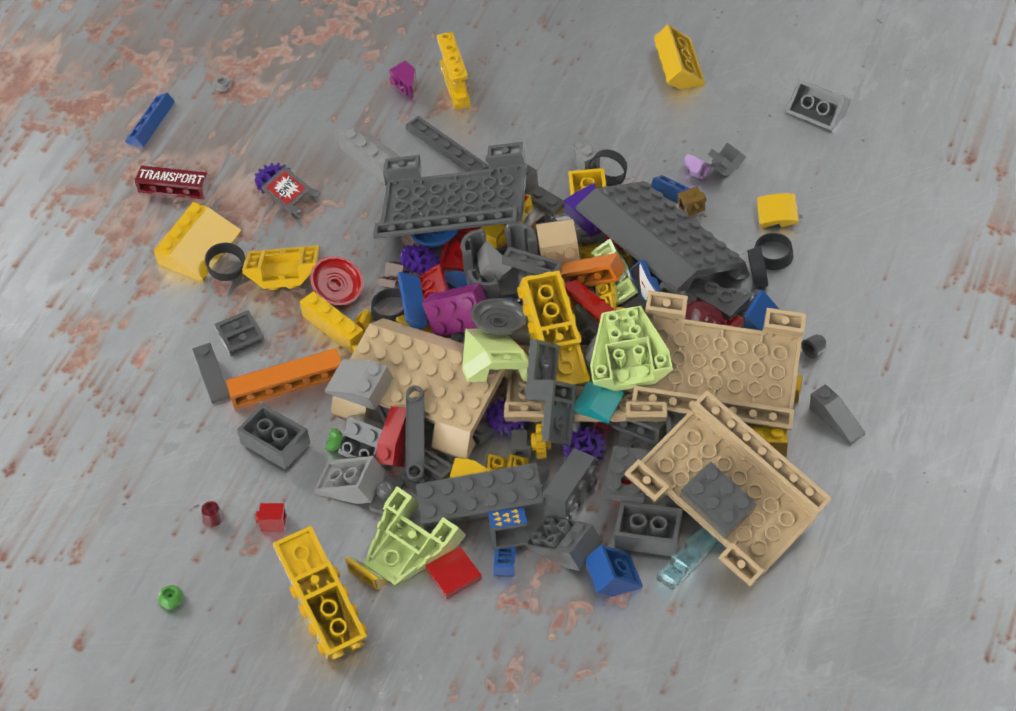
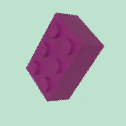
(451, 309)

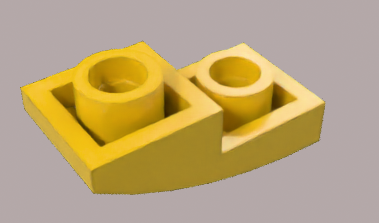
(607, 293)
(496, 462)

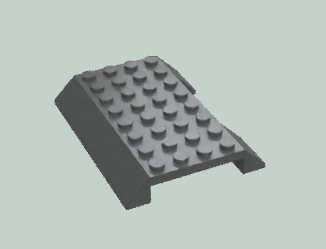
(456, 199)
(660, 234)

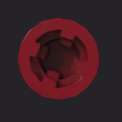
(211, 514)

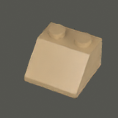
(558, 240)

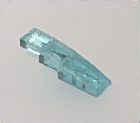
(687, 559)

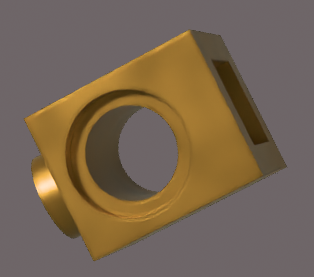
(691, 201)

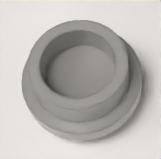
(223, 83)

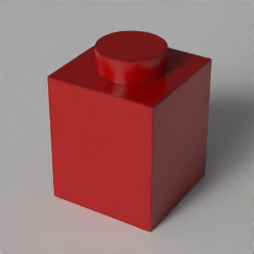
(271, 517)

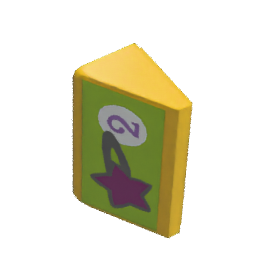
(365, 573)

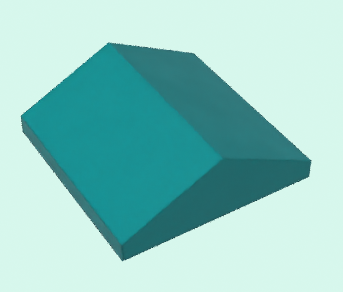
(597, 402)

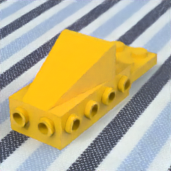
(553, 322)
(320, 594)

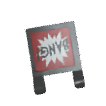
(288, 189)

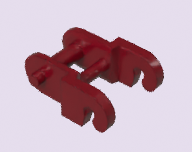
(607, 429)

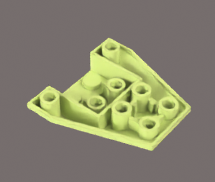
(491, 351)
(628, 351)

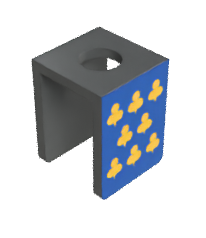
(508, 528)

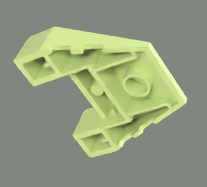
(402, 546)

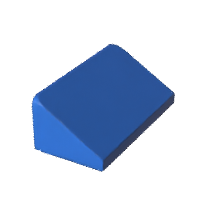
(668, 187)

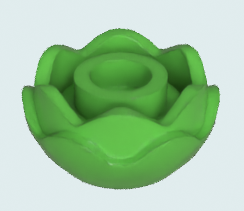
(334, 440)
(170, 602)

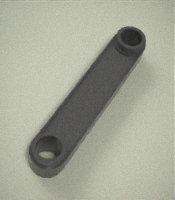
(415, 433)

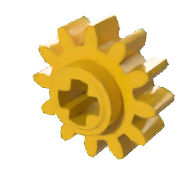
(537, 444)

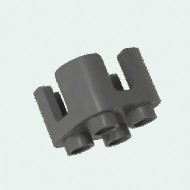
(517, 236)

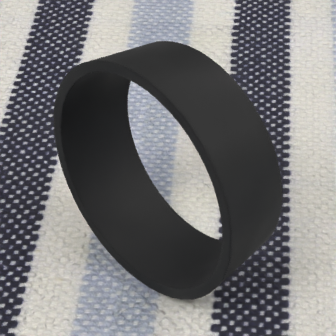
(611, 180)
(224, 248)
(781, 263)
(757, 267)
(381, 295)

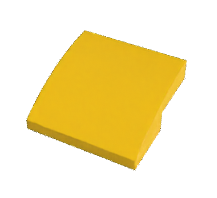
(778, 209)

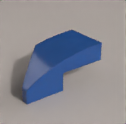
(455, 279)

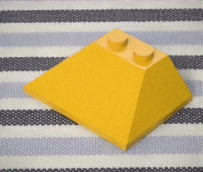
(280, 266)

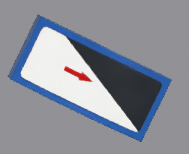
(643, 280)

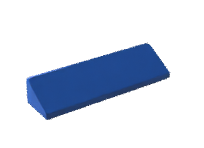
(150, 120)
(412, 300)

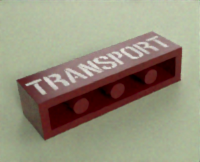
(172, 182)

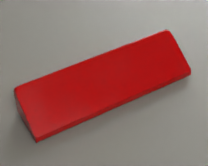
(587, 298)

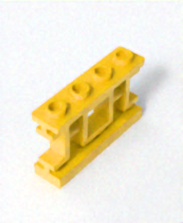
(453, 70)

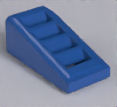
(504, 568)

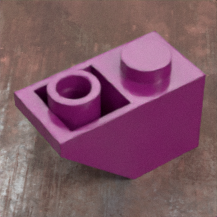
(404, 78)

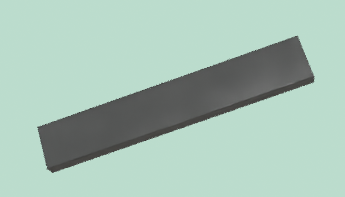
(445, 145)

